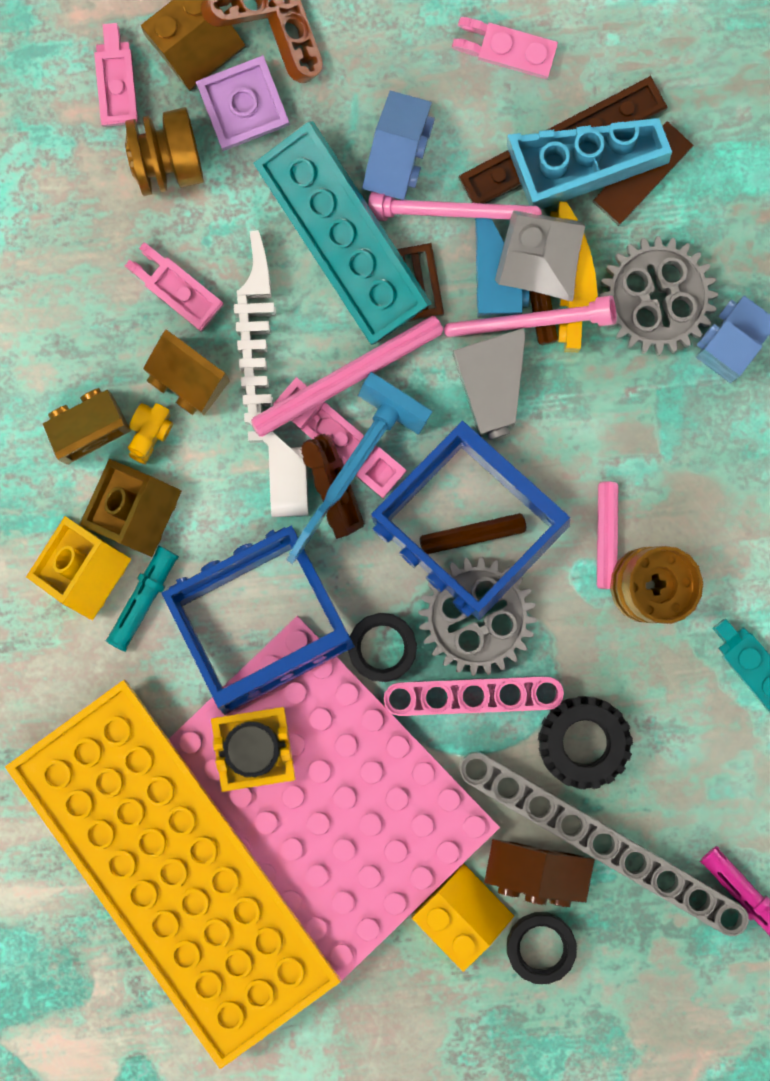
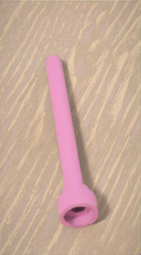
(386, 207)
(599, 311)

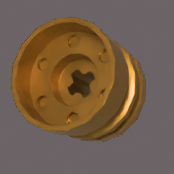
(163, 151)
(675, 579)

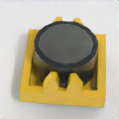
(252, 749)

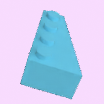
(581, 160)

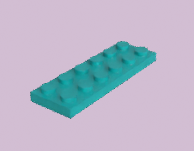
(342, 233)

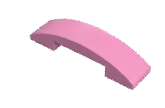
(379, 470)

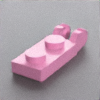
(508, 48)
(177, 289)

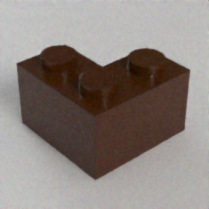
(538, 873)

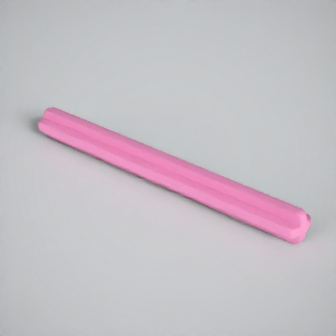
(346, 376)

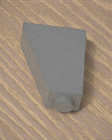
(492, 381)

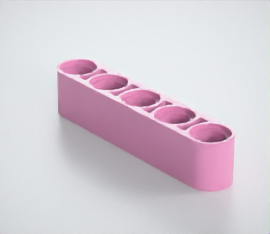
(491, 700)

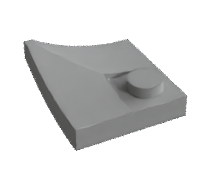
(541, 254)

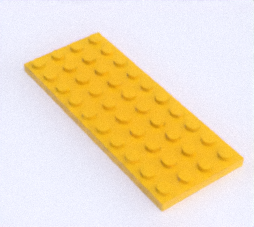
(173, 874)

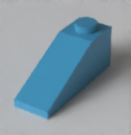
(492, 298)

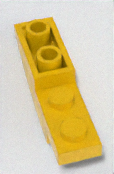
(585, 287)

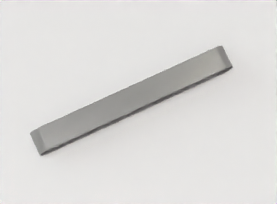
(615, 857)

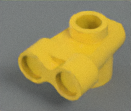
(150, 426)

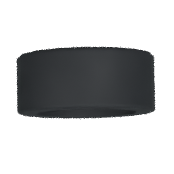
(406, 660)
(551, 974)

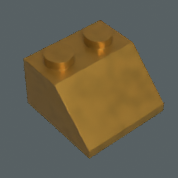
(189, 42)
(185, 373)
(85, 426)
(130, 507)

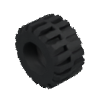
(617, 746)

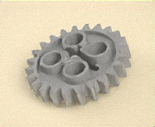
(690, 288)
(491, 646)

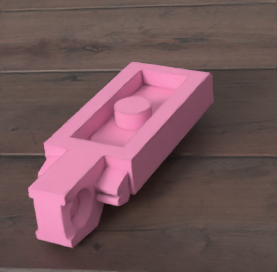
(115, 79)

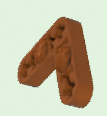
(278, 14)

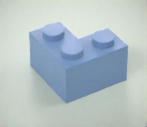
(397, 142)
(736, 341)

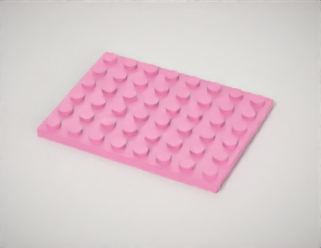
(364, 821)

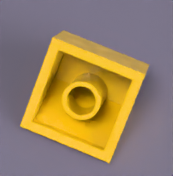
(78, 568)
(462, 917)

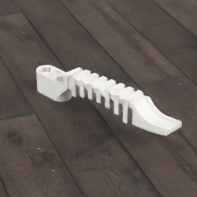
(286, 464)

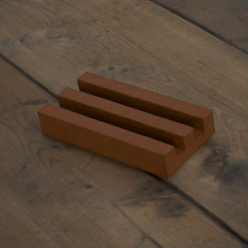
(413, 251)

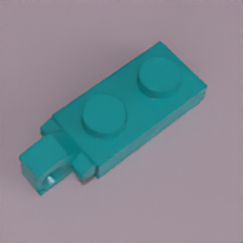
(747, 659)

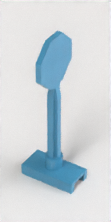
(392, 407)

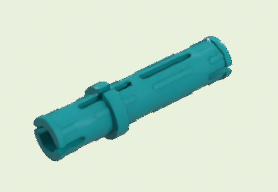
(140, 601)

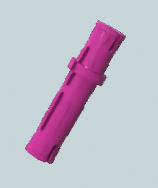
(739, 887)

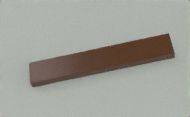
(499, 174)

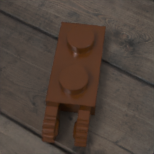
(323, 458)

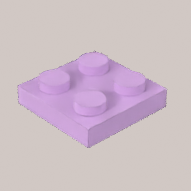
(242, 103)

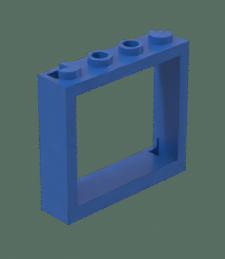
(513, 480)
(281, 671)

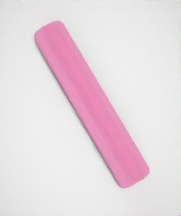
(607, 532)

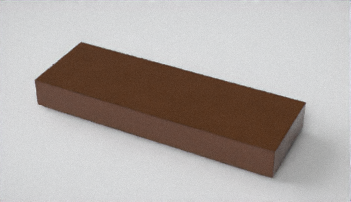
(623, 197)

